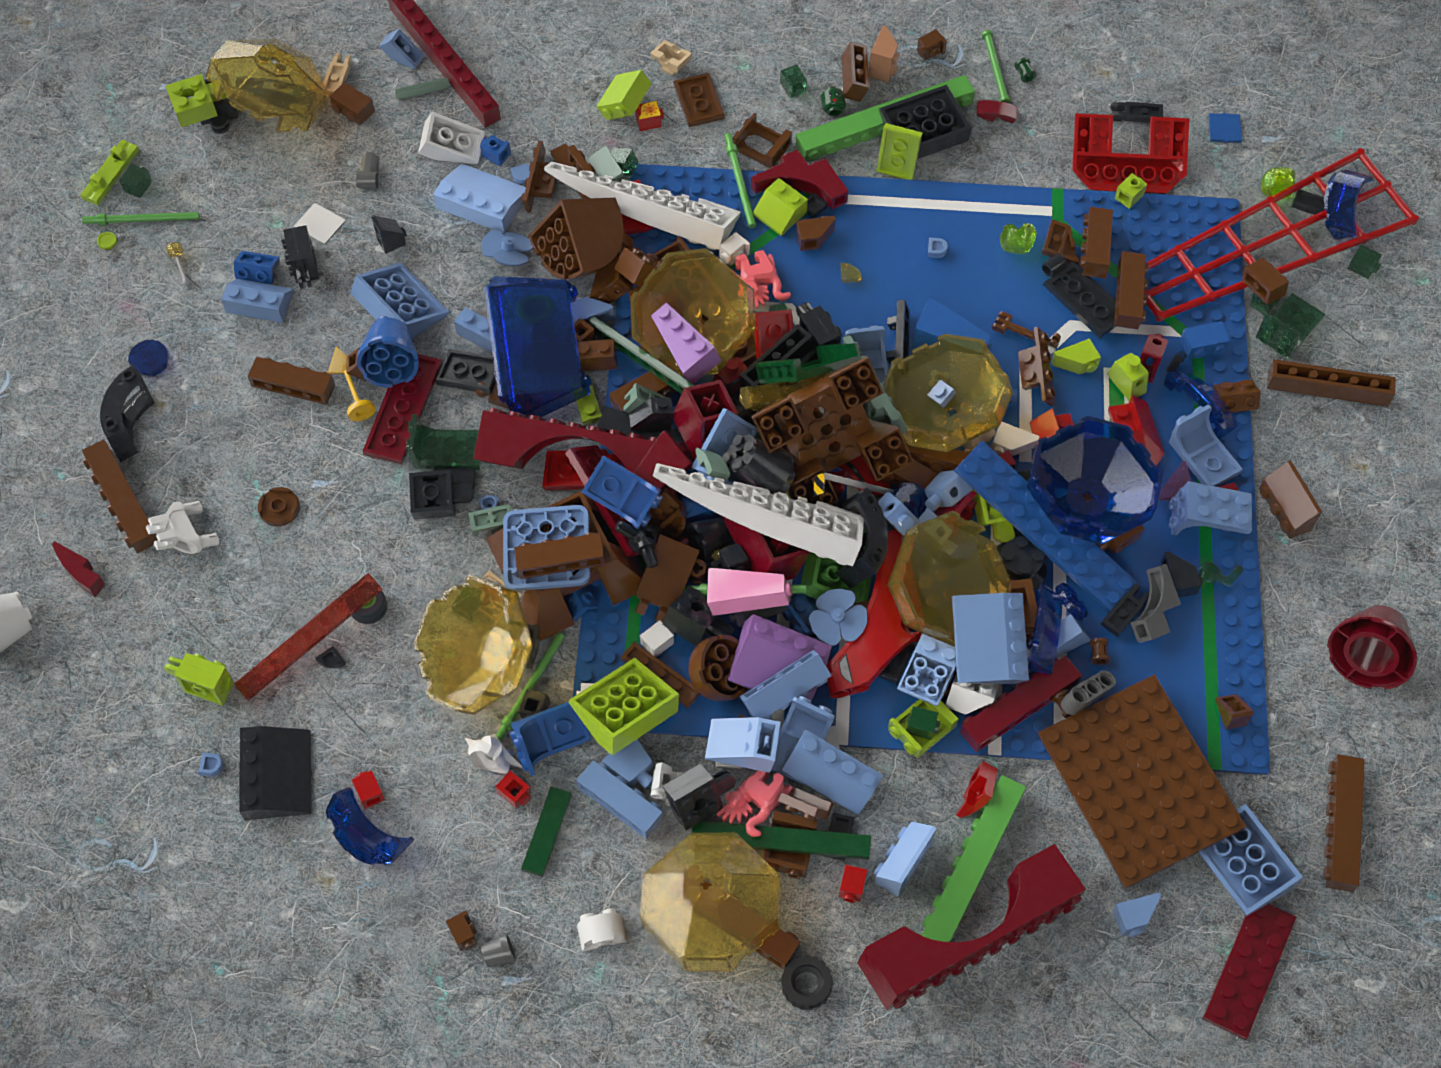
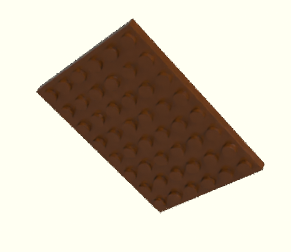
(1140, 781)

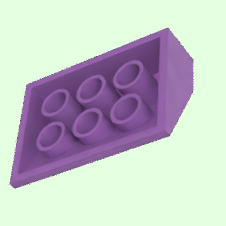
(769, 648)

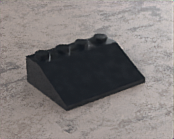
(934, 115)
(274, 772)

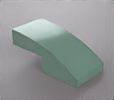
(713, 463)

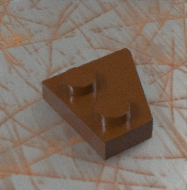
(1060, 241)

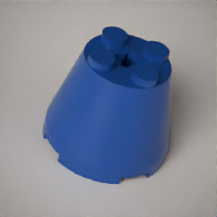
(388, 353)

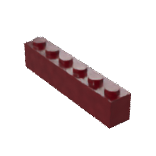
(1019, 704)

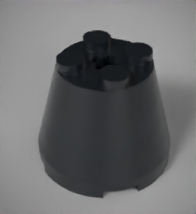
(755, 466)

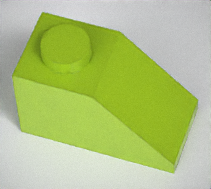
(1077, 358)

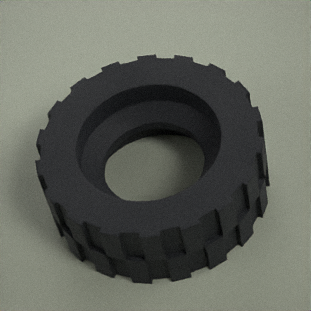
(812, 965)

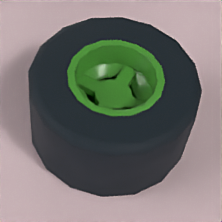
(374, 612)

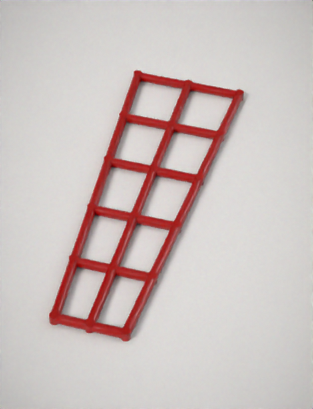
(1290, 229)

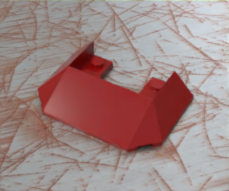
(1105, 171)
(1133, 414)

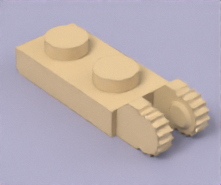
(337, 72)

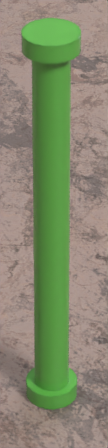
(987, 36)

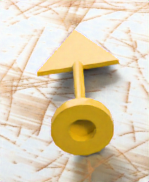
(360, 409)

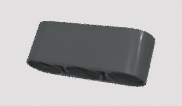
(1088, 692)

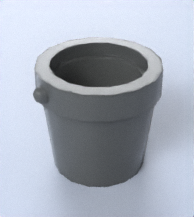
(498, 951)

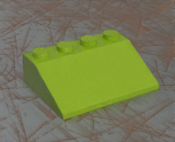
(625, 705)

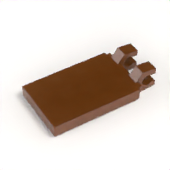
(667, 580)

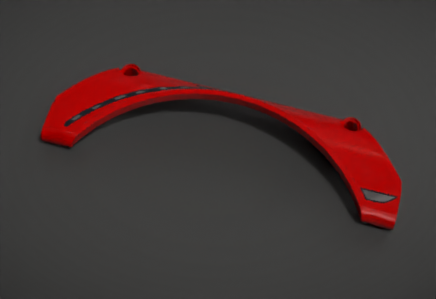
(883, 637)

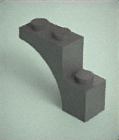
(1161, 598)

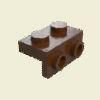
(1239, 395)

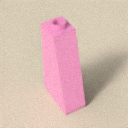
(745, 591)

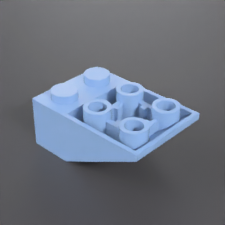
(929, 670)
(743, 742)

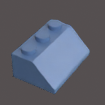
(257, 300)

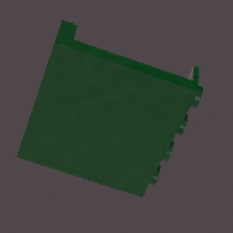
(791, 370)

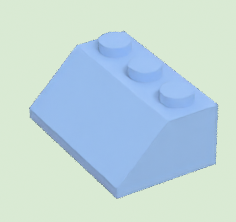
(904, 857)

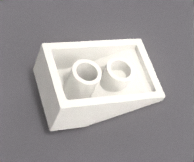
(450, 140)

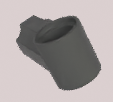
(368, 175)

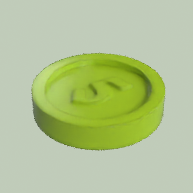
(106, 240)

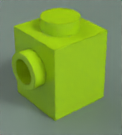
(1130, 190)

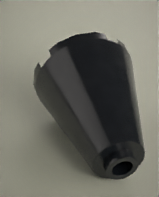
(707, 536)

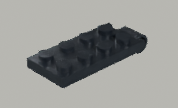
(1080, 295)

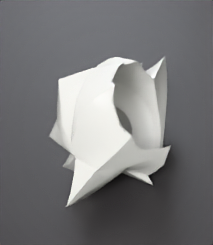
(491, 755)

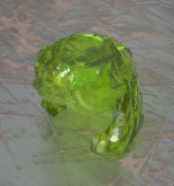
(1276, 180)
(1016, 239)

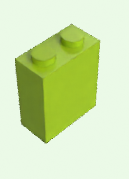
(624, 95)

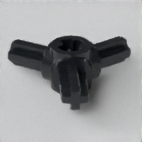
(641, 540)

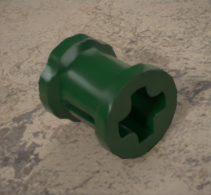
(1025, 69)

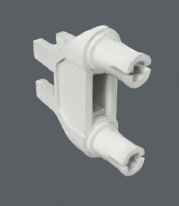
(177, 531)

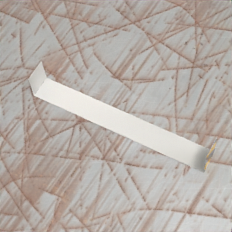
(819, 484)

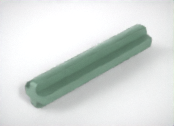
(422, 88)

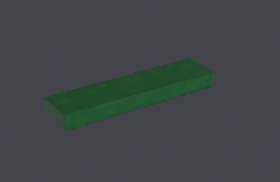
(546, 831)

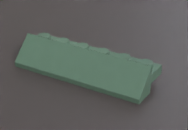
(882, 407)

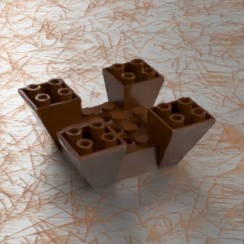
(852, 435)
(546, 606)

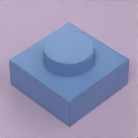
(941, 393)

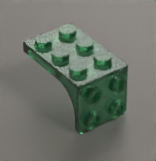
(1289, 325)
(441, 448)

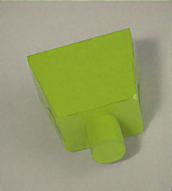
(1129, 376)

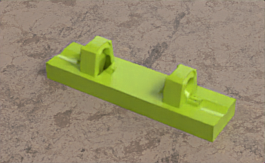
(109, 172)

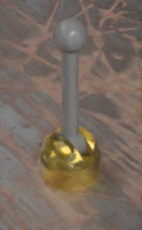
(175, 251)

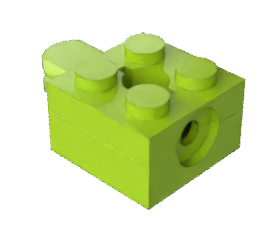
(194, 108)
(987, 515)
(201, 677)

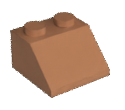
(884, 57)

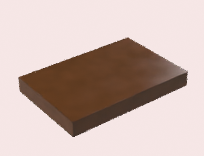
(698, 100)

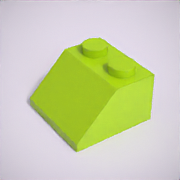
(780, 207)

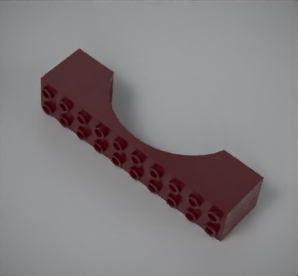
(695, 418)
(516, 439)
(909, 963)

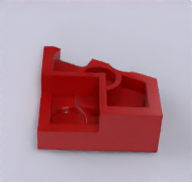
(979, 789)

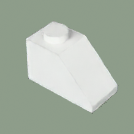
(1013, 439)

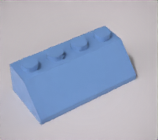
(832, 772)

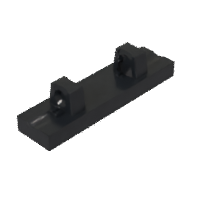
(901, 324)

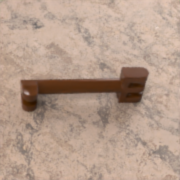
(1004, 322)

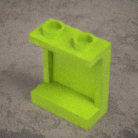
(919, 745)

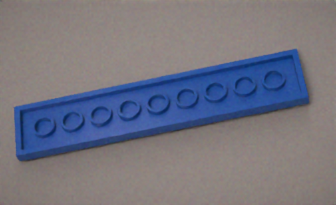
(1075, 557)

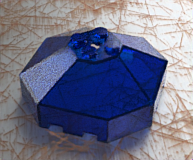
(1099, 461)

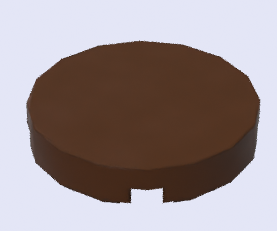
(278, 506)

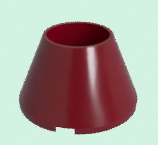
(1370, 661)

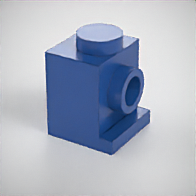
(495, 150)

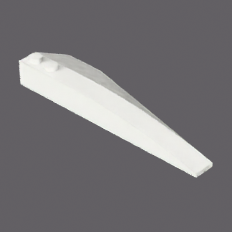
(696, 221)
(813, 527)

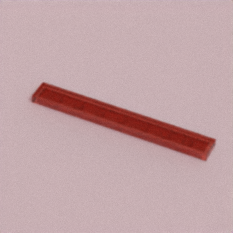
(308, 636)

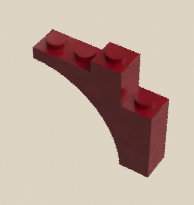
(812, 178)

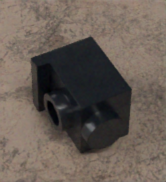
(533, 700)

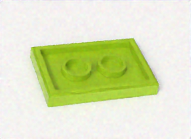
(898, 151)

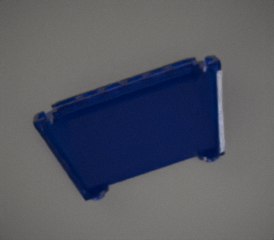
(534, 344)

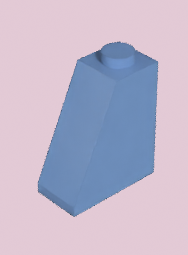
(1071, 635)

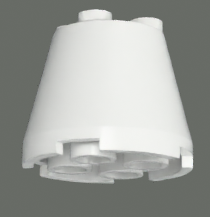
(13, 619)

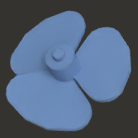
(504, 247)
(831, 614)

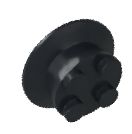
(1023, 560)

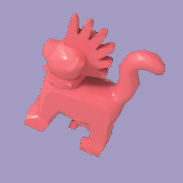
(760, 276)
(758, 792)

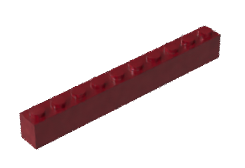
(446, 61)

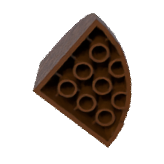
(579, 236)

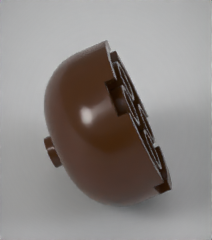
(711, 667)

